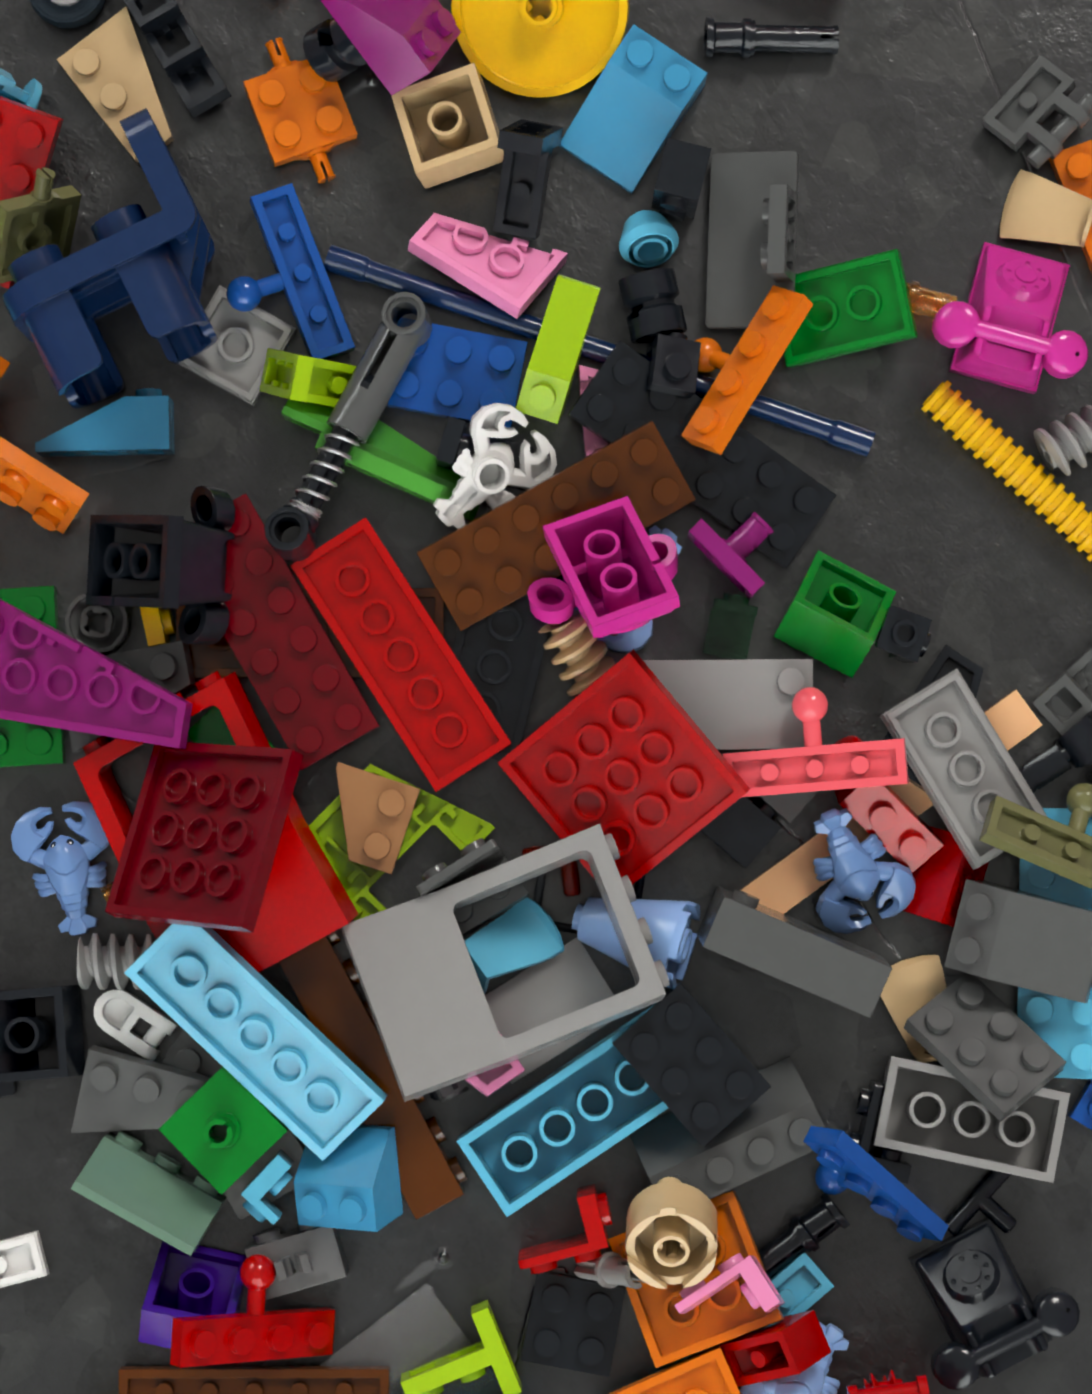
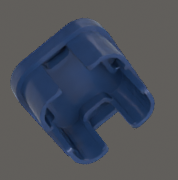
(137, 260)

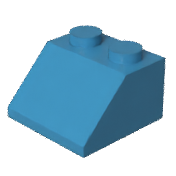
(353, 1185)

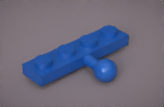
(298, 274)
(850, 1167)

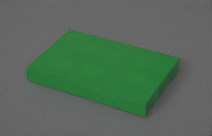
(853, 308)

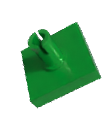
(223, 1130)

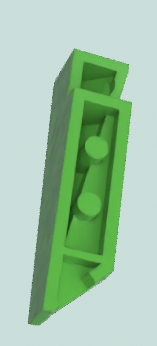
(385, 456)

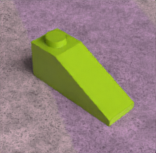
(558, 349)

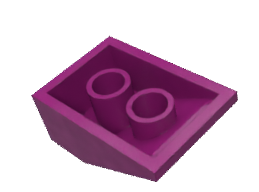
(396, 36)

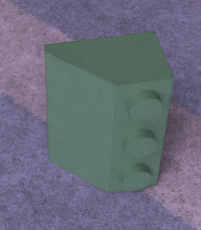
(149, 1192)

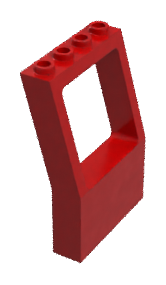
(302, 891)

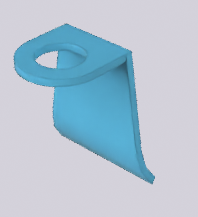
(514, 942)

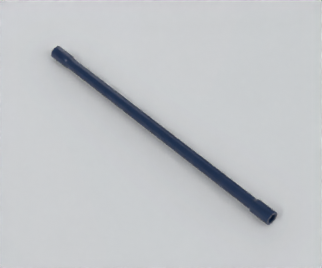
(363, 269)

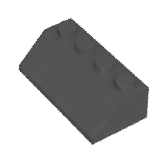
(750, 1146)

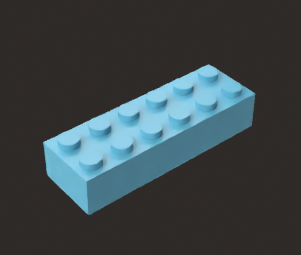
(560, 1124)

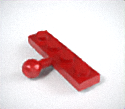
(253, 1334)

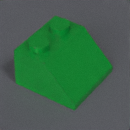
(835, 614)

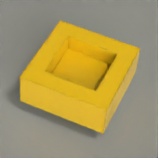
(157, 625)

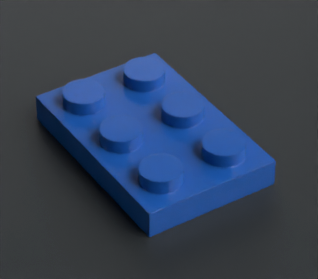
(460, 373)

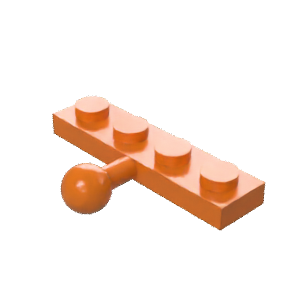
(744, 369)

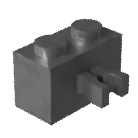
(301, 1257)

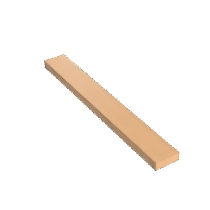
(794, 875)

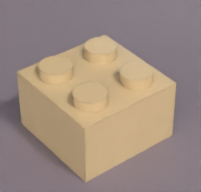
(448, 126)

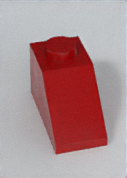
(776, 1349)

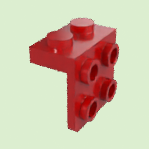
(583, 1246)

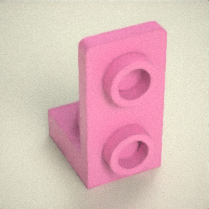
(757, 1286)

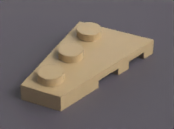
(115, 76)

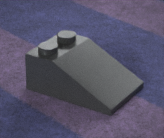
(1023, 940)

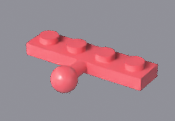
(819, 765)

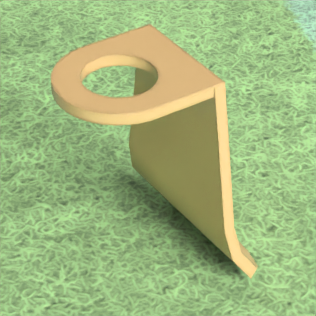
(1045, 212)
(908, 989)

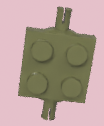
(37, 220)

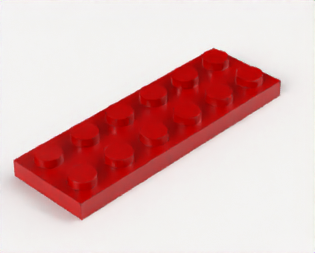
(401, 654)

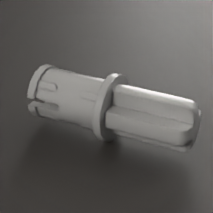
(608, 1271)

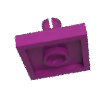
(731, 554)

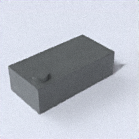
(793, 951)

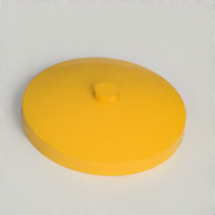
(540, 44)

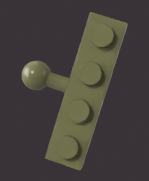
(1042, 839)

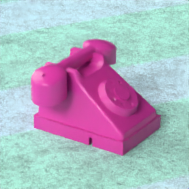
(1010, 321)
(608, 571)

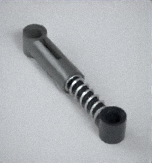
(352, 421)

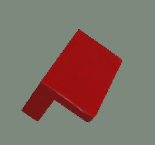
(942, 882)

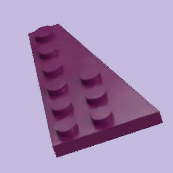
(75, 688)

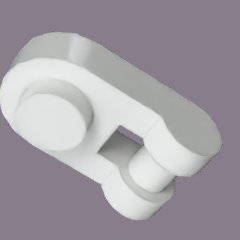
(119, 1012)

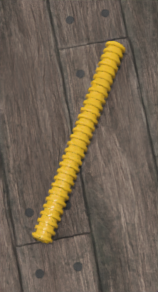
(1012, 465)

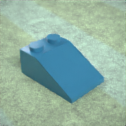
(633, 108)

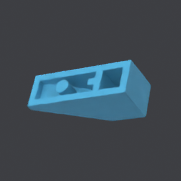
(122, 428)

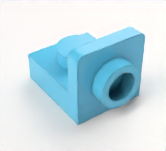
(272, 1179)

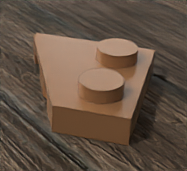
(374, 816)

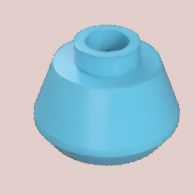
(647, 239)

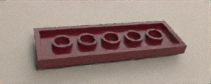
(288, 648)

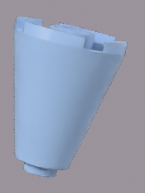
(668, 924)

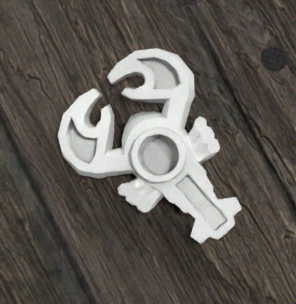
(493, 464)

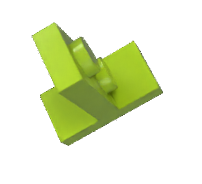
(304, 377)
(468, 1362)

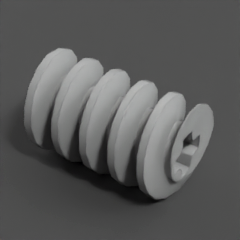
(1066, 441)
(108, 961)

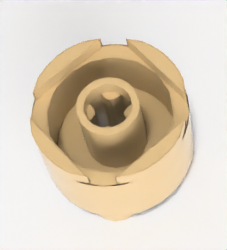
(671, 1234)

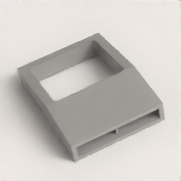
(429, 991)

